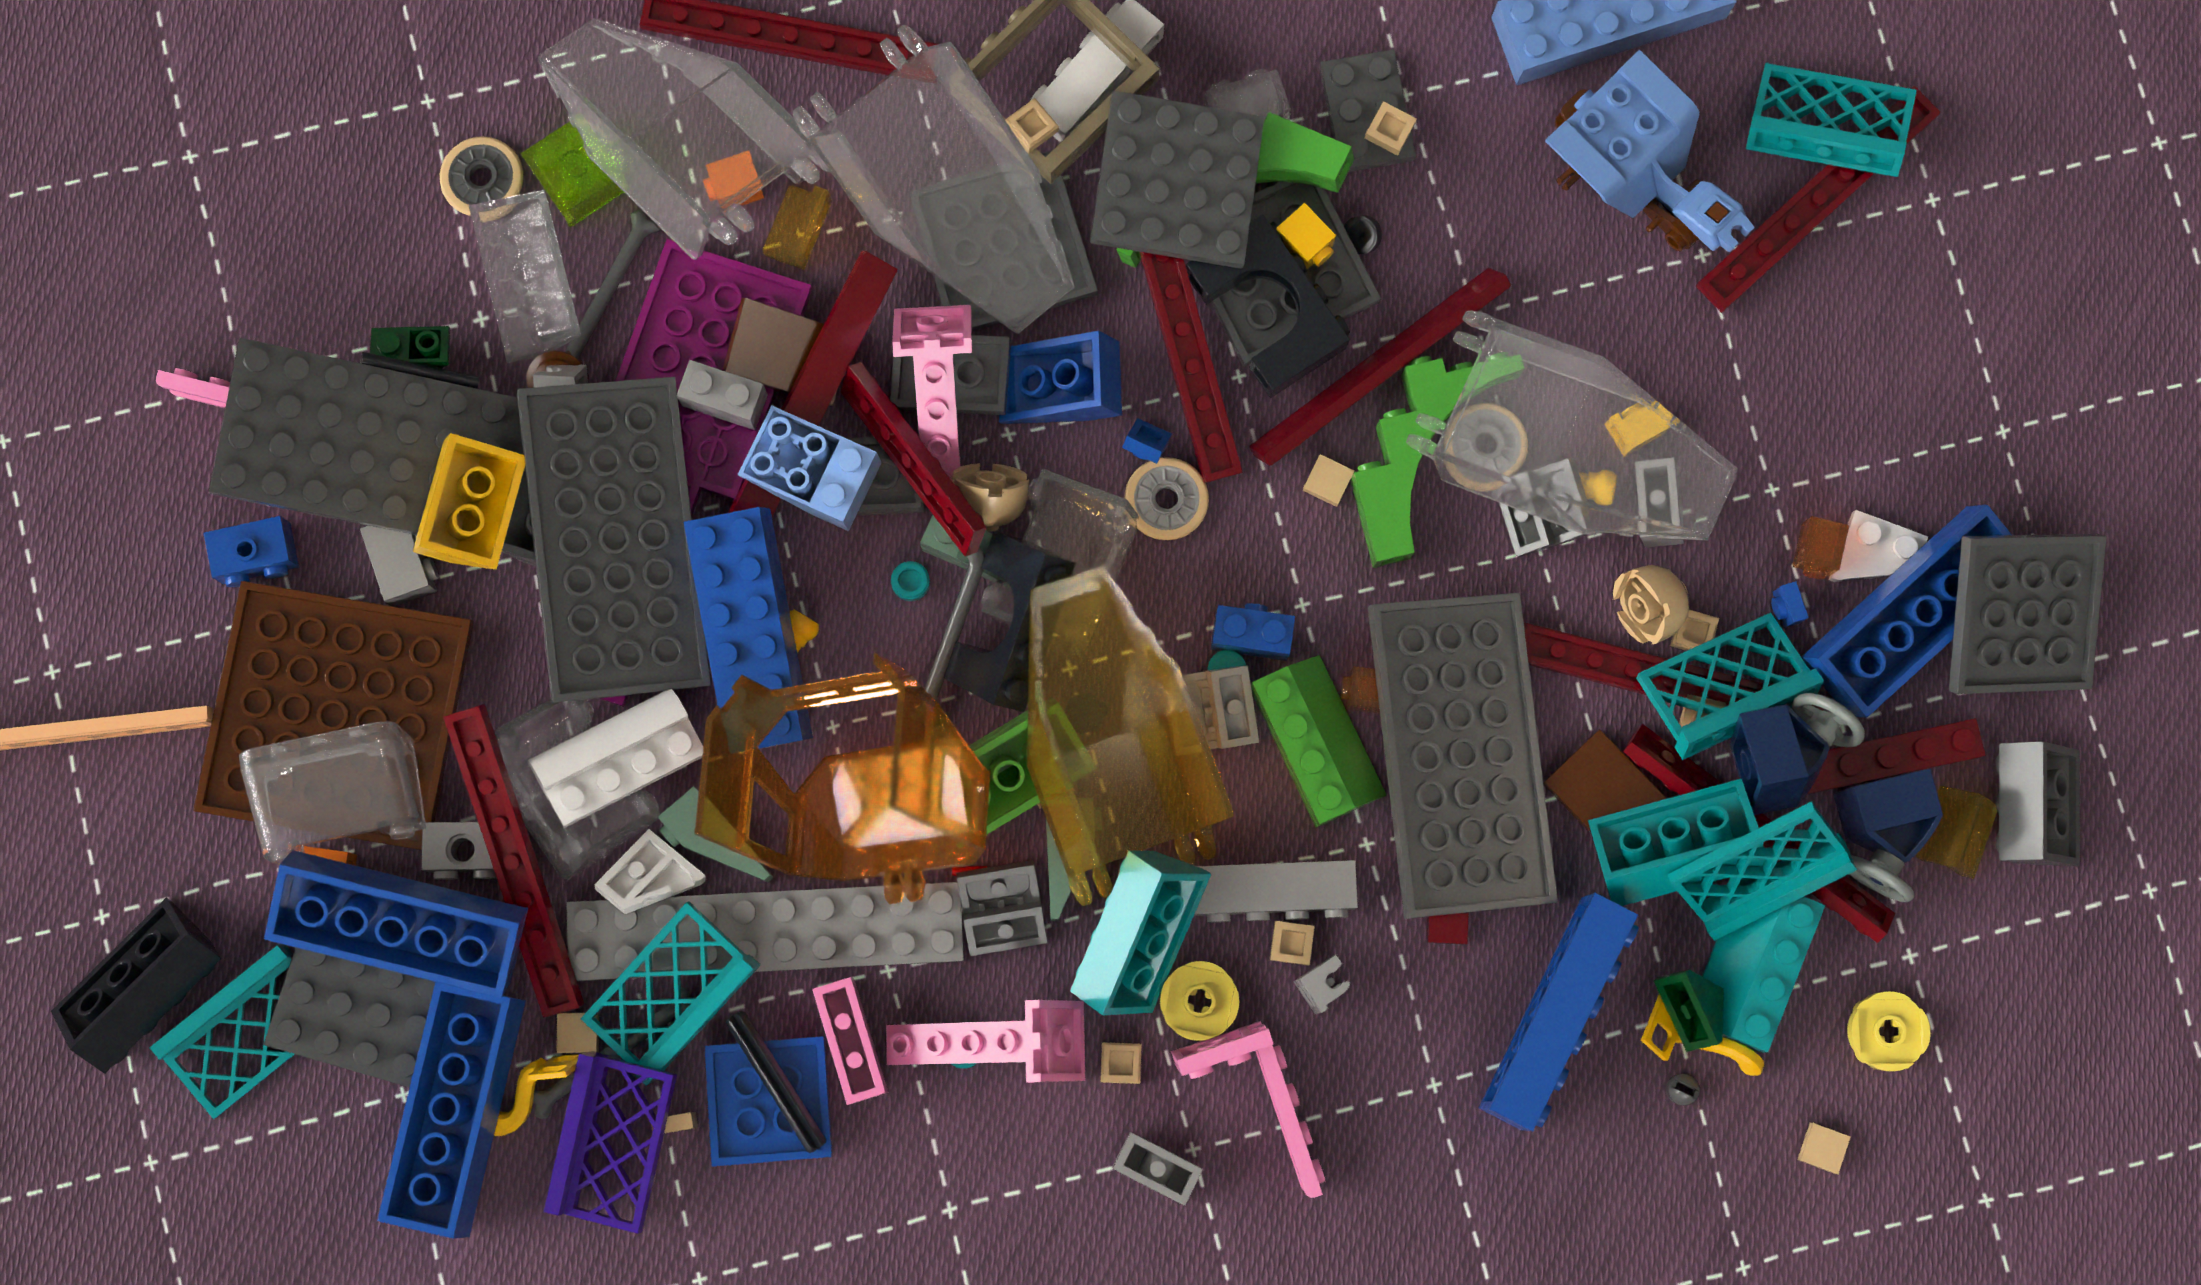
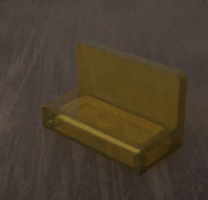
(797, 225)
(1961, 831)

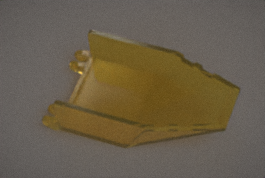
(1113, 734)

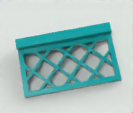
(1827, 142)
(1721, 723)
(1766, 886)
(215, 1012)
(695, 1016)

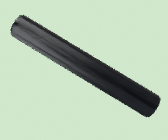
(776, 1081)

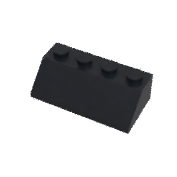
(135, 986)

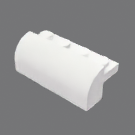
(617, 757)

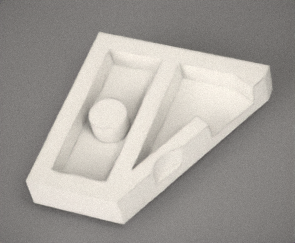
(1875, 548)
(648, 875)

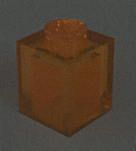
(1820, 547)
(1360, 690)

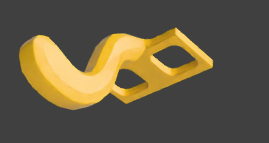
(1746, 1058)
(539, 1069)

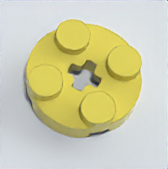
(1181, 1014)
(1905, 1015)

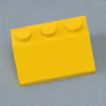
(470, 503)

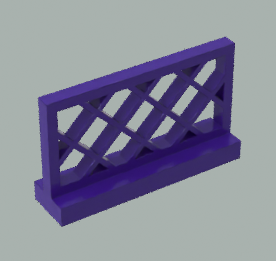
(577, 1137)

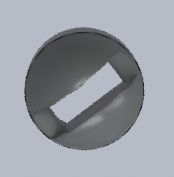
(1679, 1097)

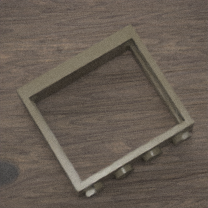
(1021, 24)

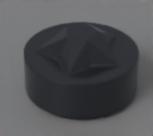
(1364, 233)

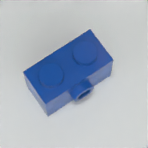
(251, 551)
(1253, 631)

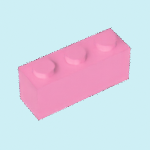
(850, 1040)

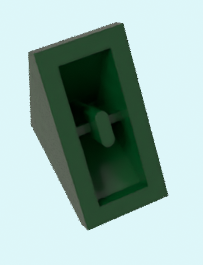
(1693, 1007)

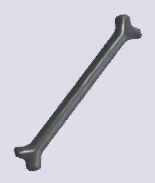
(640, 229)
(955, 622)
(547, 1098)

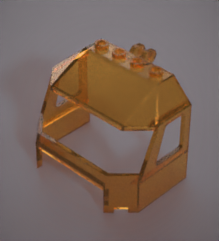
(857, 810)

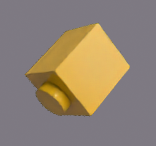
(1307, 236)

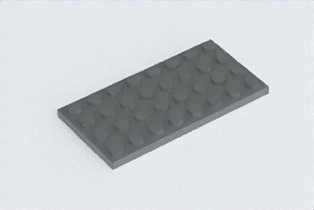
(345, 435)
(612, 538)
(1462, 755)

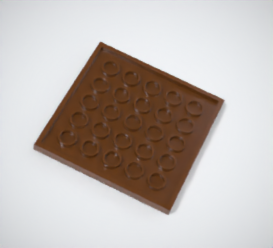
(328, 665)

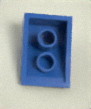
(1064, 380)

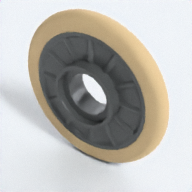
(476, 154)

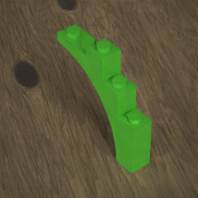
(1291, 155)
(1385, 490)

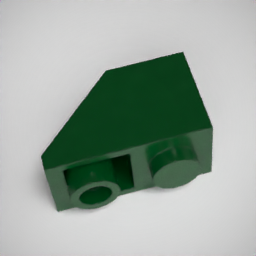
(413, 344)

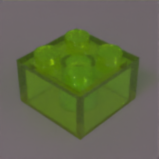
(569, 175)

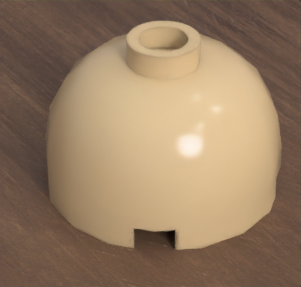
(993, 494)
(1652, 603)

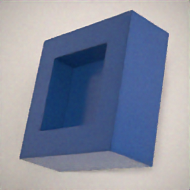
(1147, 441)
(1788, 605)

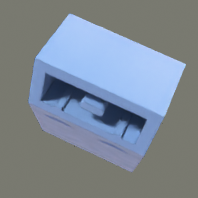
(810, 467)

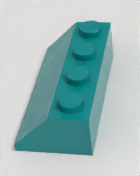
(1660, 837)
(1139, 933)
(1760, 969)

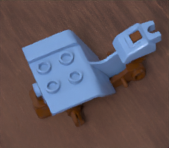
(1631, 147)

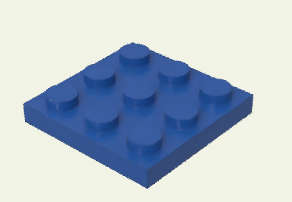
(744, 1116)

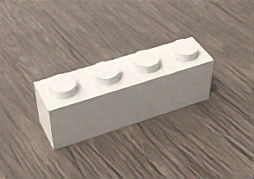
(1096, 70)

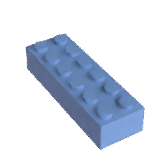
(1563, 34)

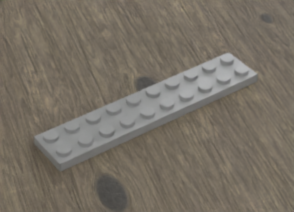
(776, 929)

